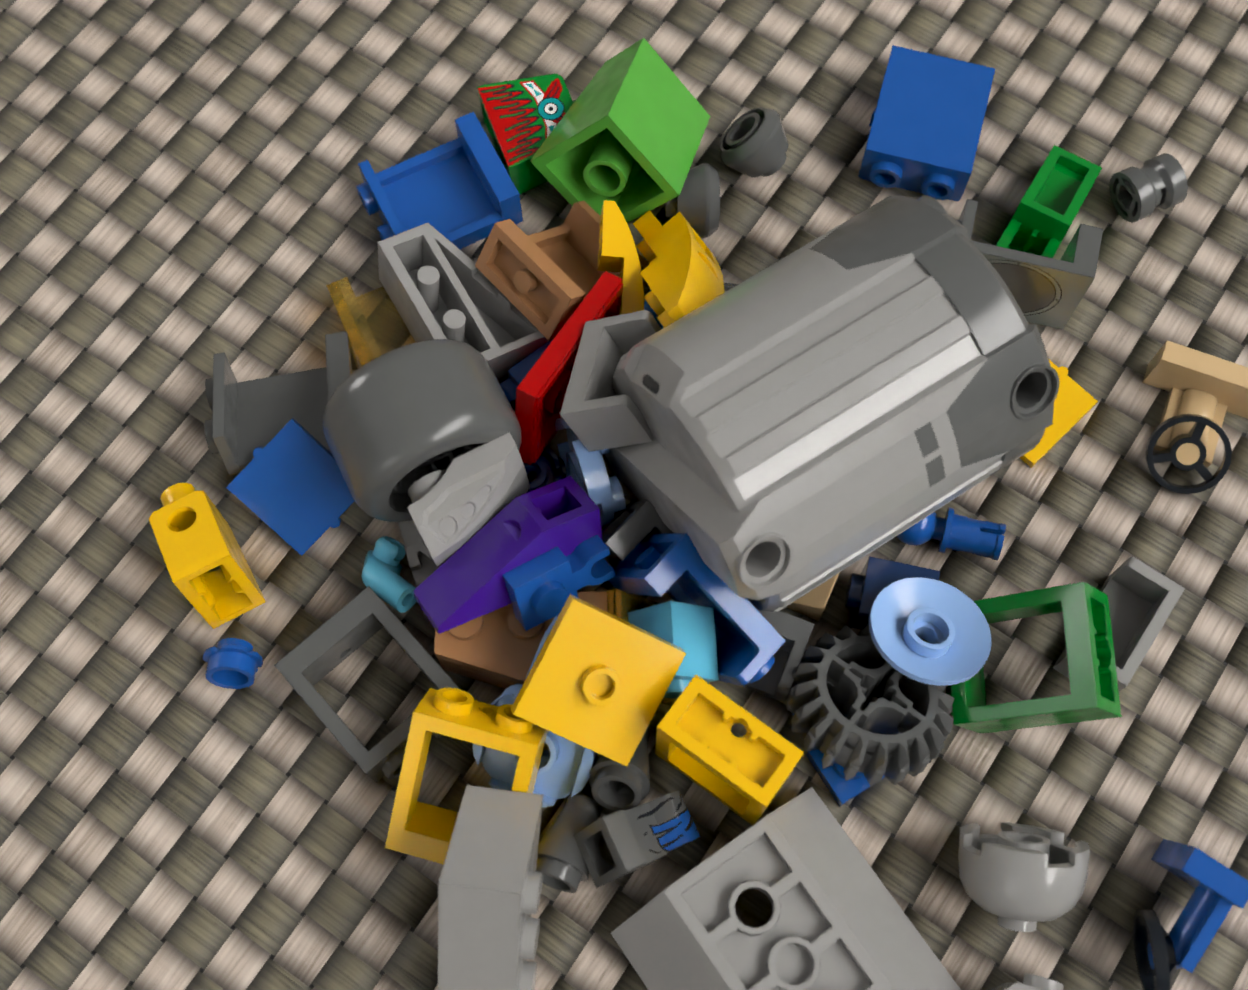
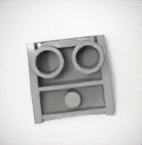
(461, 500)

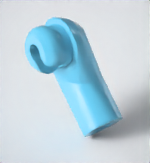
(383, 571)

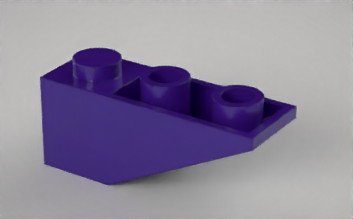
(528, 526)

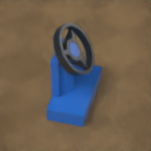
(1215, 894)

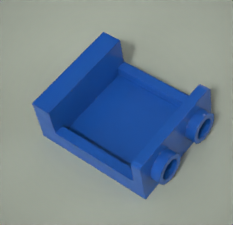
(927, 124)
(452, 187)
(674, 566)

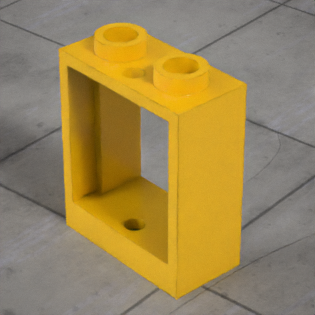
(734, 770)
(425, 828)

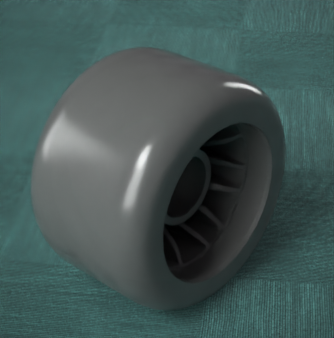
(412, 418)

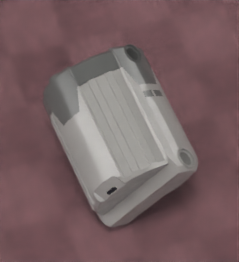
(834, 400)

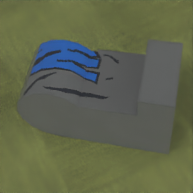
(636, 837)

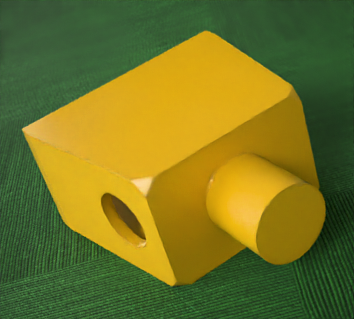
(196, 540)

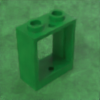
(1088, 657)

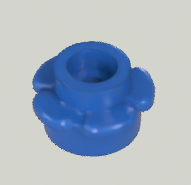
(232, 663)

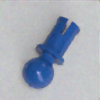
(958, 534)

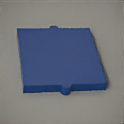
(294, 487)

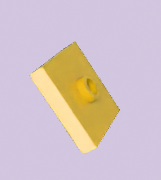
(598, 680)

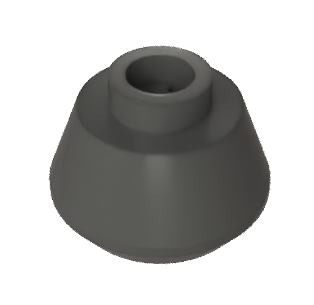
(755, 143)
(698, 200)

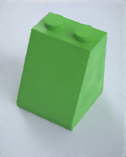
(625, 136)

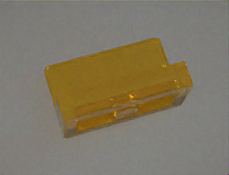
(369, 321)

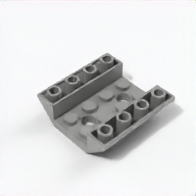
(826, 928)

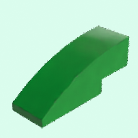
(1050, 204)

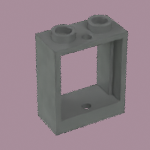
(331, 646)

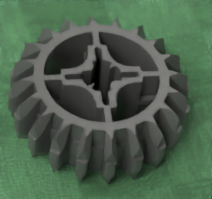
(886, 739)

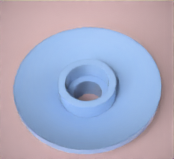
(940, 615)

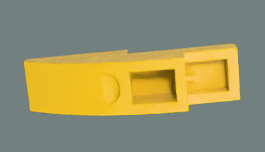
(680, 267)

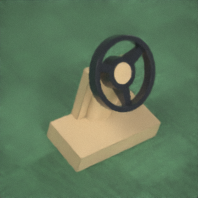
(1193, 417)

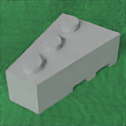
(448, 298)
(490, 893)

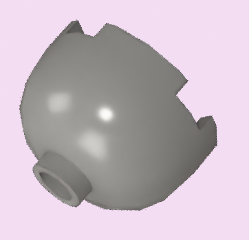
(1022, 873)

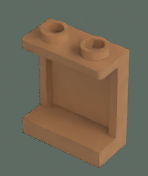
(548, 270)

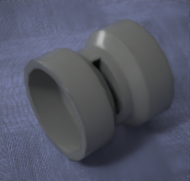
(1157, 184)

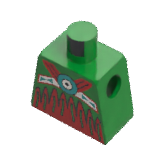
(520, 119)

